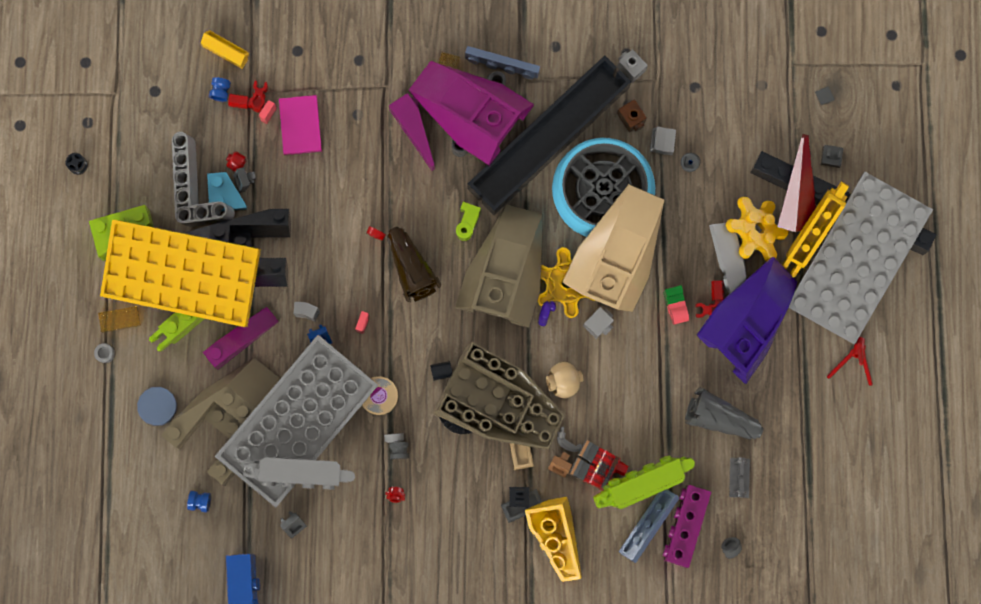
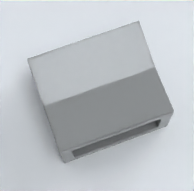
(663, 140)
(306, 310)

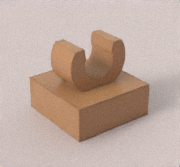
(560, 465)

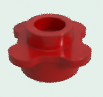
(395, 494)

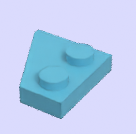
(223, 190)

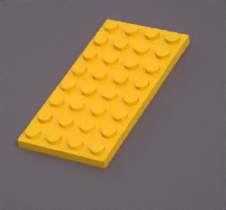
(180, 272)

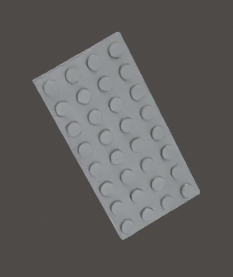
(859, 257)
(299, 414)

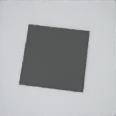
(824, 95)

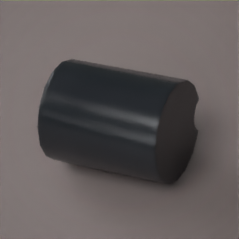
(441, 370)

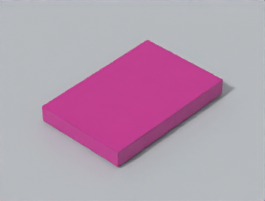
(300, 125)

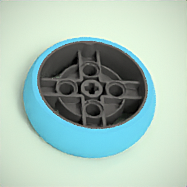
(578, 165)

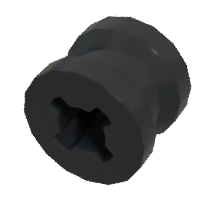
(74, 160)

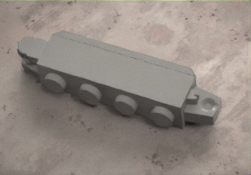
(299, 472)

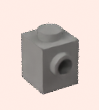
(631, 65)
(599, 323)

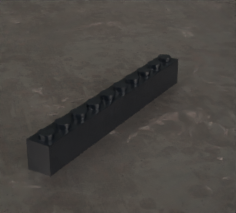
(779, 174)

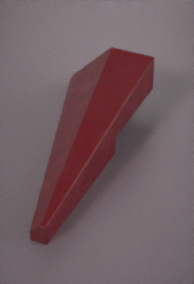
(800, 195)

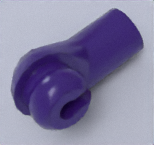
(545, 312)

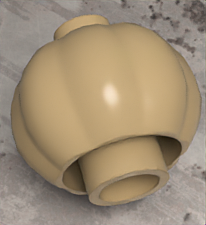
(564, 380)

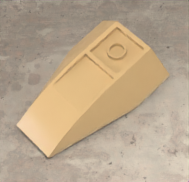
(618, 251)

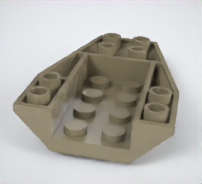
(506, 269)

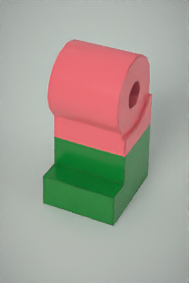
(676, 304)

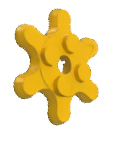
(751, 238)
(555, 289)

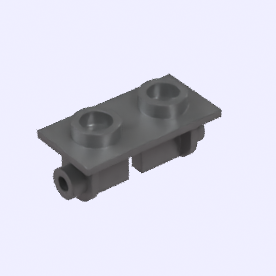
(739, 477)

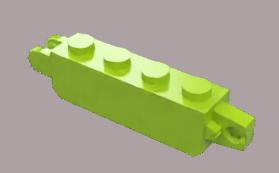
(175, 329)
(644, 483)

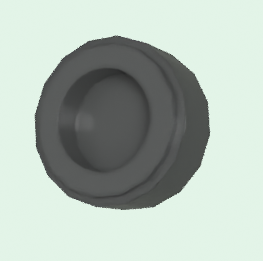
(731, 547)

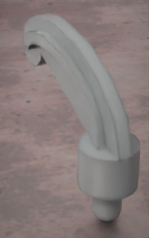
(565, 443)

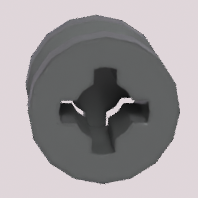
(399, 450)

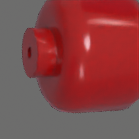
(235, 161)

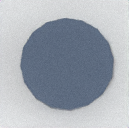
(157, 406)

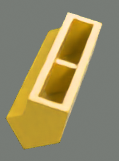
(224, 49)

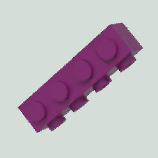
(687, 526)

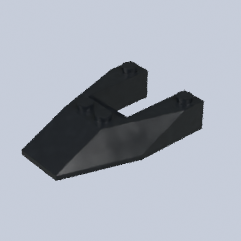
(262, 224)

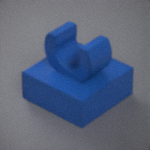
(322, 332)

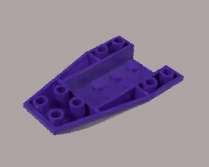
(750, 318)

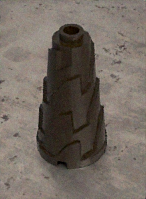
(413, 271)

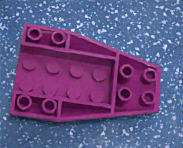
(469, 108)

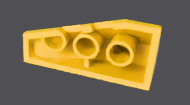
(555, 531)

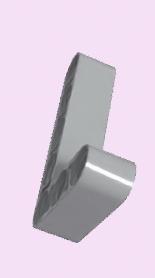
(190, 187)

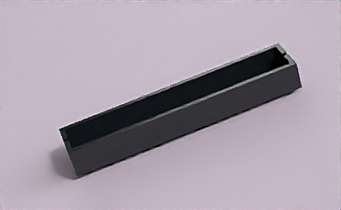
(549, 135)

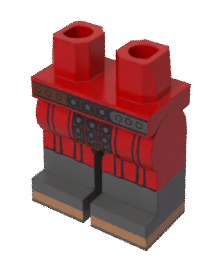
(604, 466)

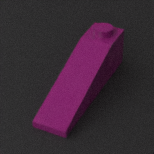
(408, 117)
(240, 338)

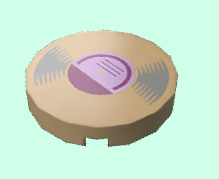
(383, 398)

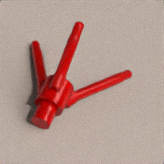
(857, 352)

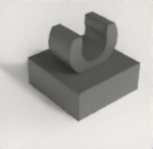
(832, 156)
(243, 179)
(292, 525)

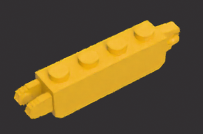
(816, 228)

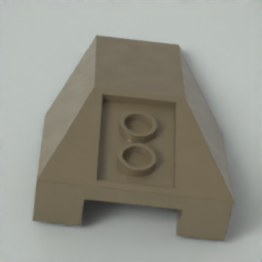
(498, 401)

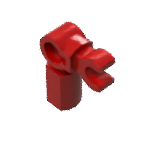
(257, 101)
(718, 295)

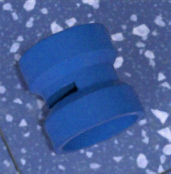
(219, 89)
(199, 501)

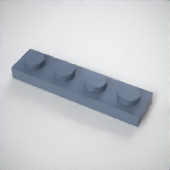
(498, 61)
(648, 525)

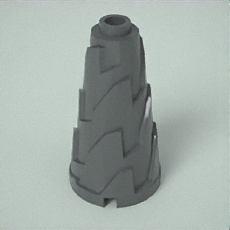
(719, 415)

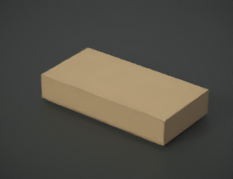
(521, 456)

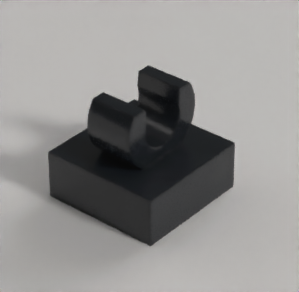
(518, 496)

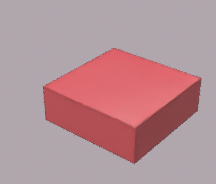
(267, 111)
(362, 322)

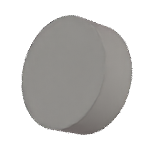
(104, 353)
(394, 437)

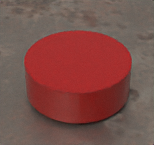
(375, 233)

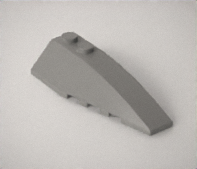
(729, 259)

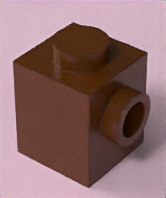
(632, 116)

